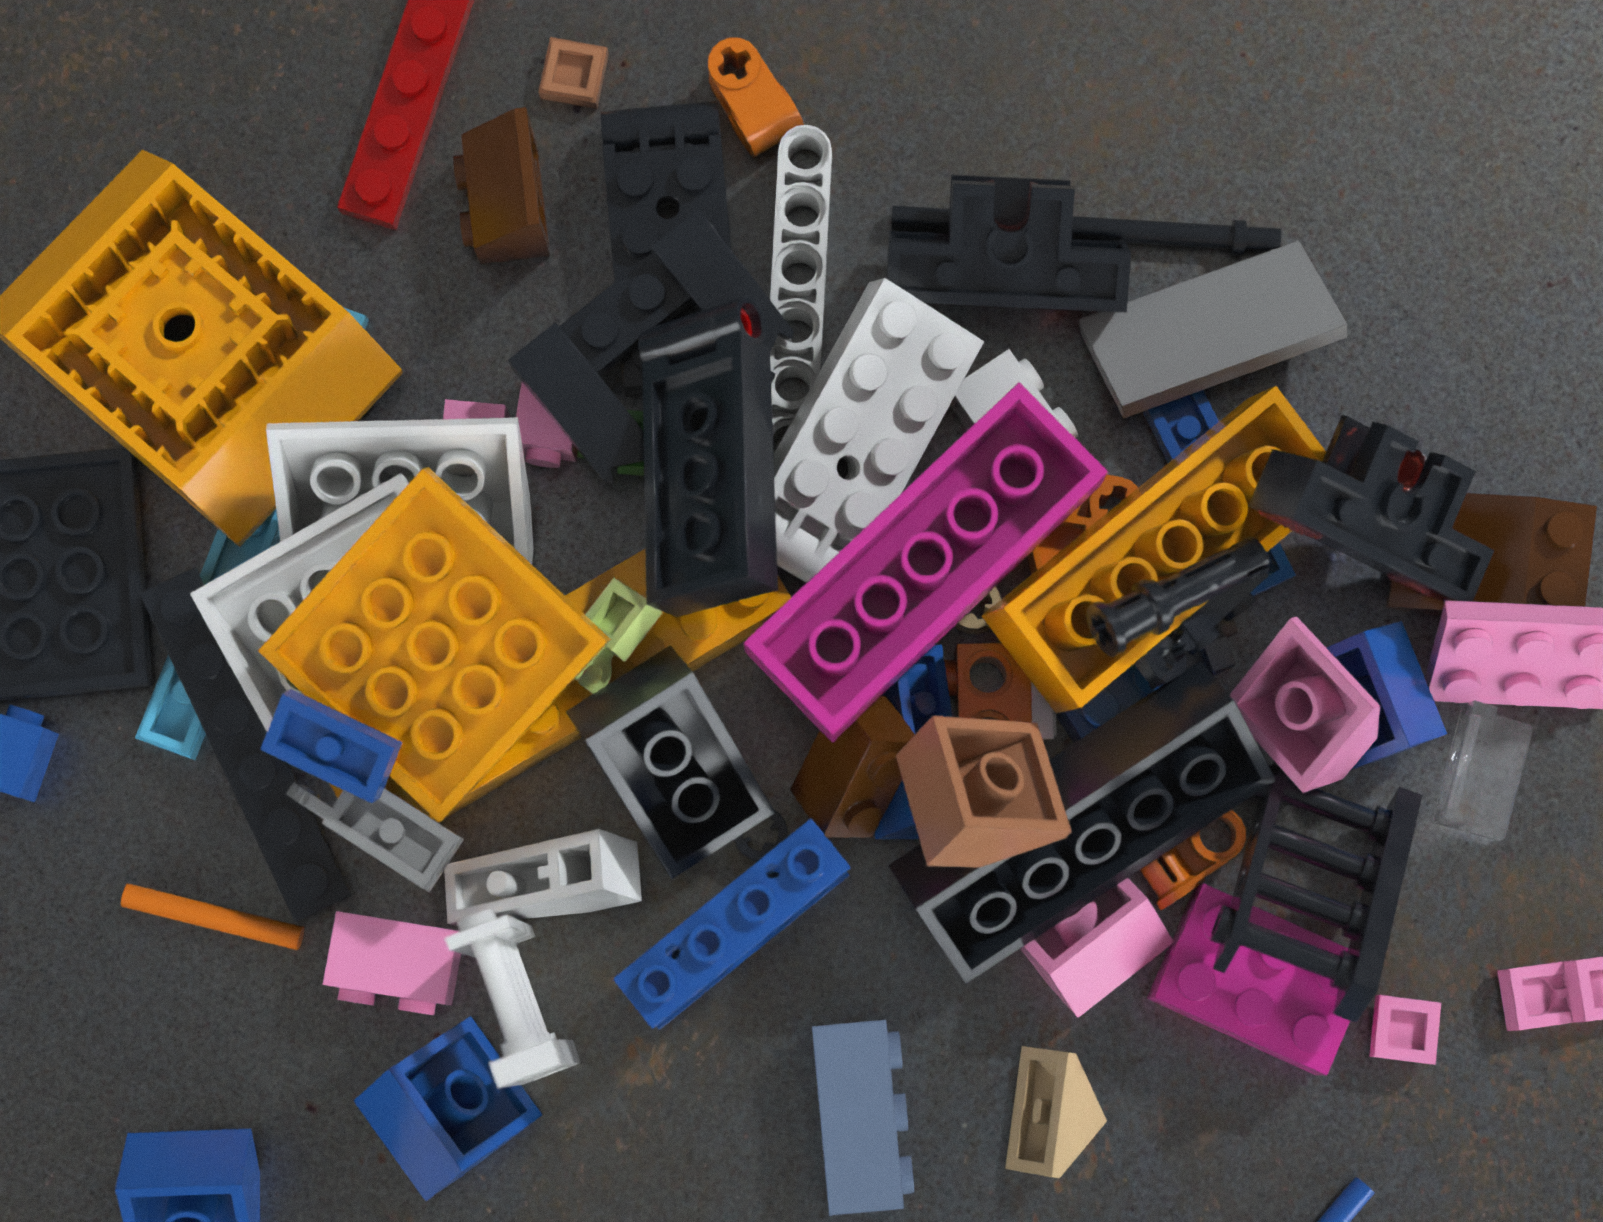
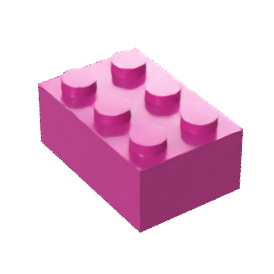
(1258, 996)

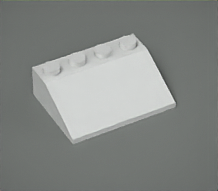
(333, 463)
(263, 592)

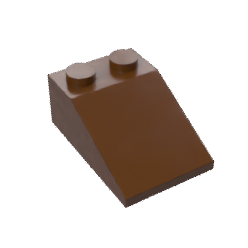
(1537, 556)

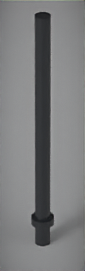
(1235, 237)

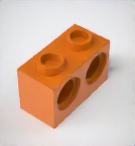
(1008, 703)

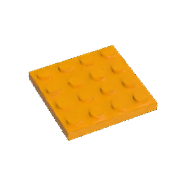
(436, 641)

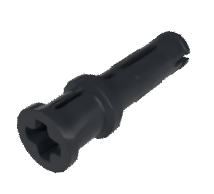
(1155, 604)

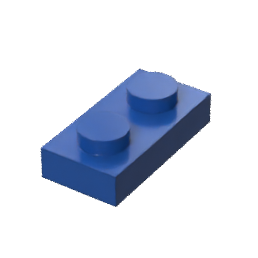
(331, 746)

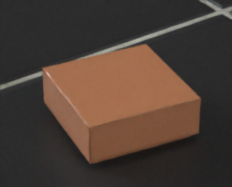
(573, 73)

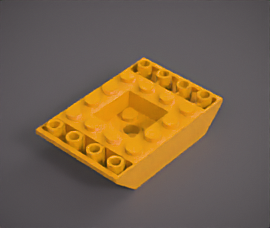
(200, 406)

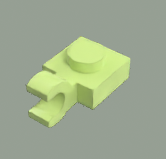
(626, 621)

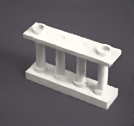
(529, 1047)

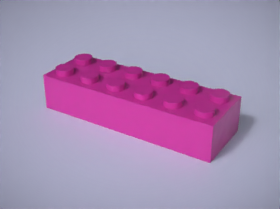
(925, 561)

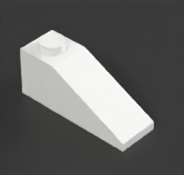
(547, 878)

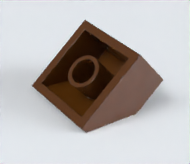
(503, 190)

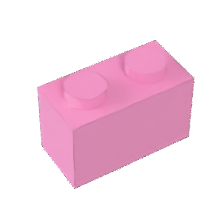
(392, 960)

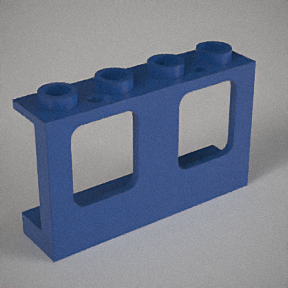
(733, 925)

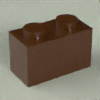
(854, 778)

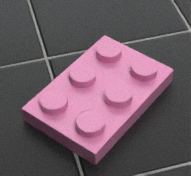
(1518, 655)

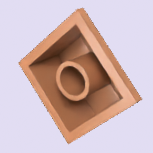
(980, 790)

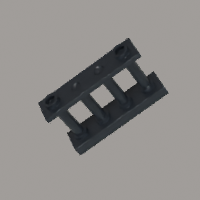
(1364, 922)

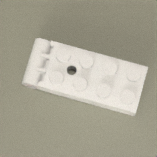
(876, 411)

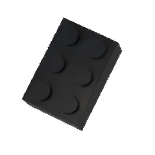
(671, 761)

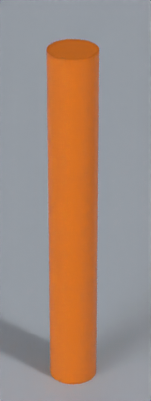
(212, 916)

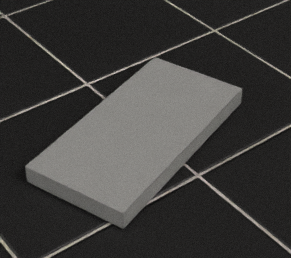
(1213, 329)

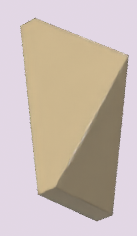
(1051, 1114)

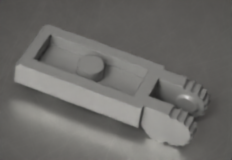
(388, 831)

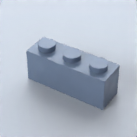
(861, 1117)

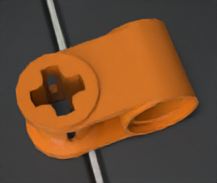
(754, 104)
(1191, 863)

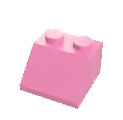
(1306, 709)
(1099, 946)

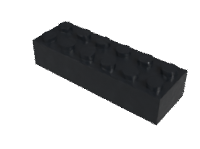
(1128, 800)

